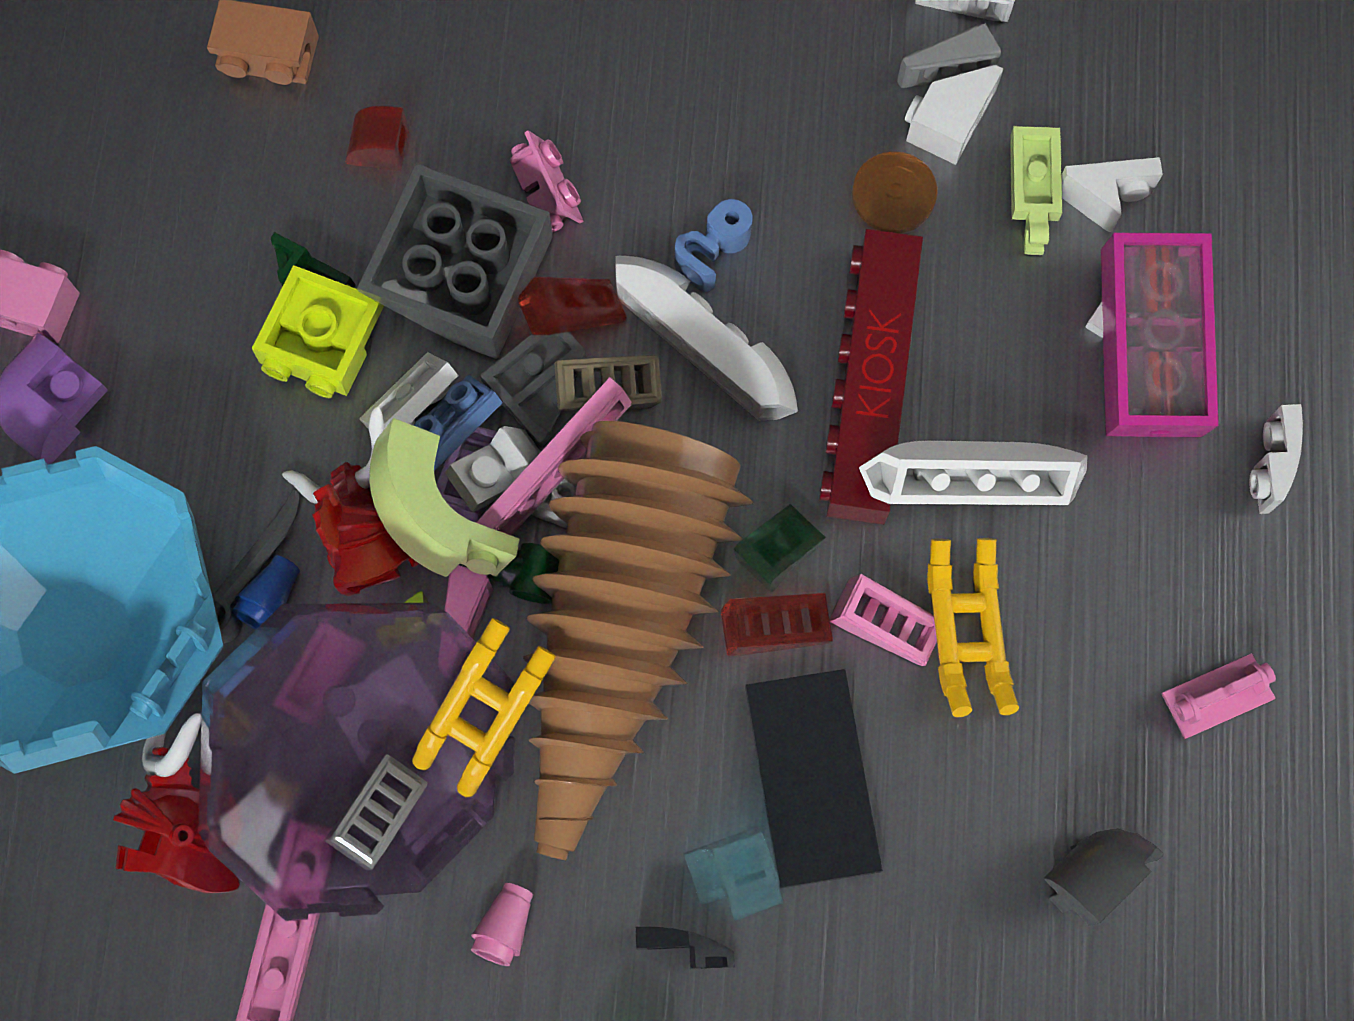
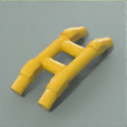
(983, 602)
(509, 708)

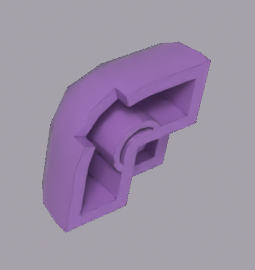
(45, 398)

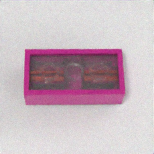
(1159, 335)

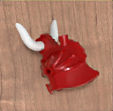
(350, 525)
(171, 819)

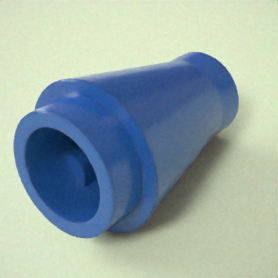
(266, 592)

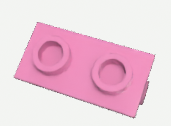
(540, 165)
(1220, 695)

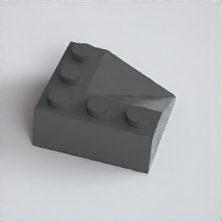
(457, 259)

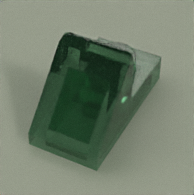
(778, 546)

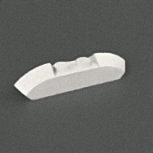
(718, 350)
(975, 473)

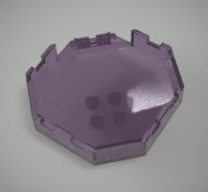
(301, 727)

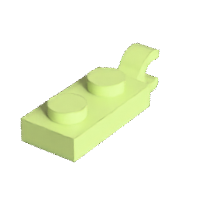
(1036, 182)

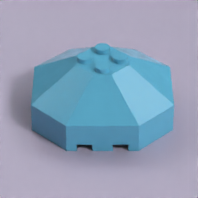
(97, 608)

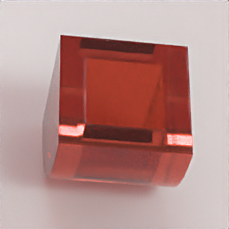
(378, 138)

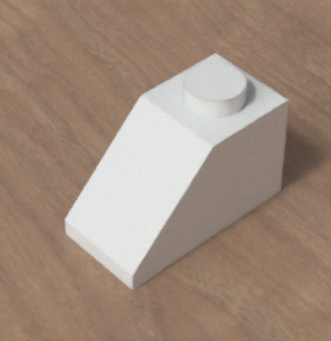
(951, 112)

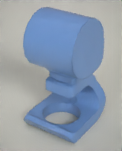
(726, 230)

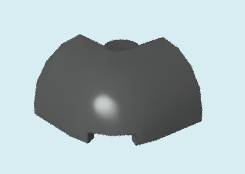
(1101, 873)

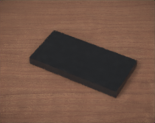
(813, 779)

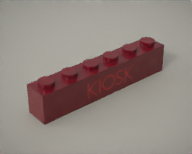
(875, 370)

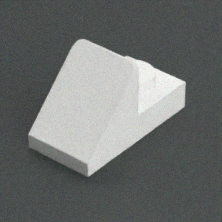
(1098, 186)
(492, 469)

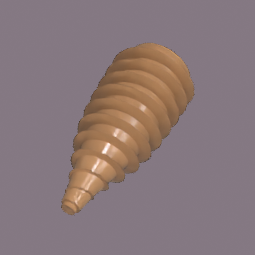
(621, 605)

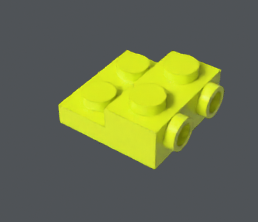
(317, 333)

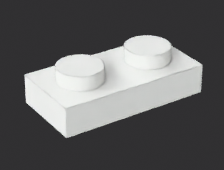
(415, 391)

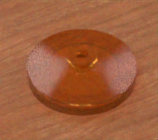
(894, 192)

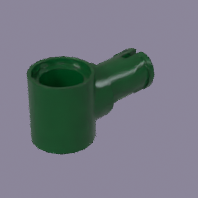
(518, 574)

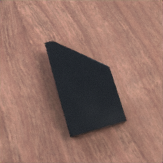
(703, 951)

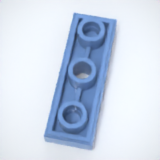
(459, 415)

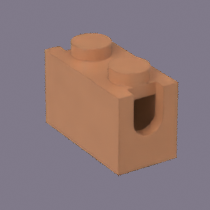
(263, 41)

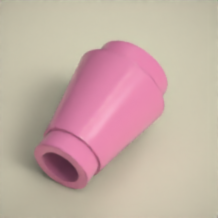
(503, 926)

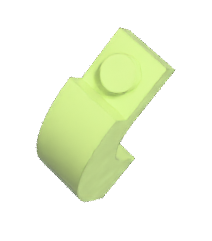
(419, 516)

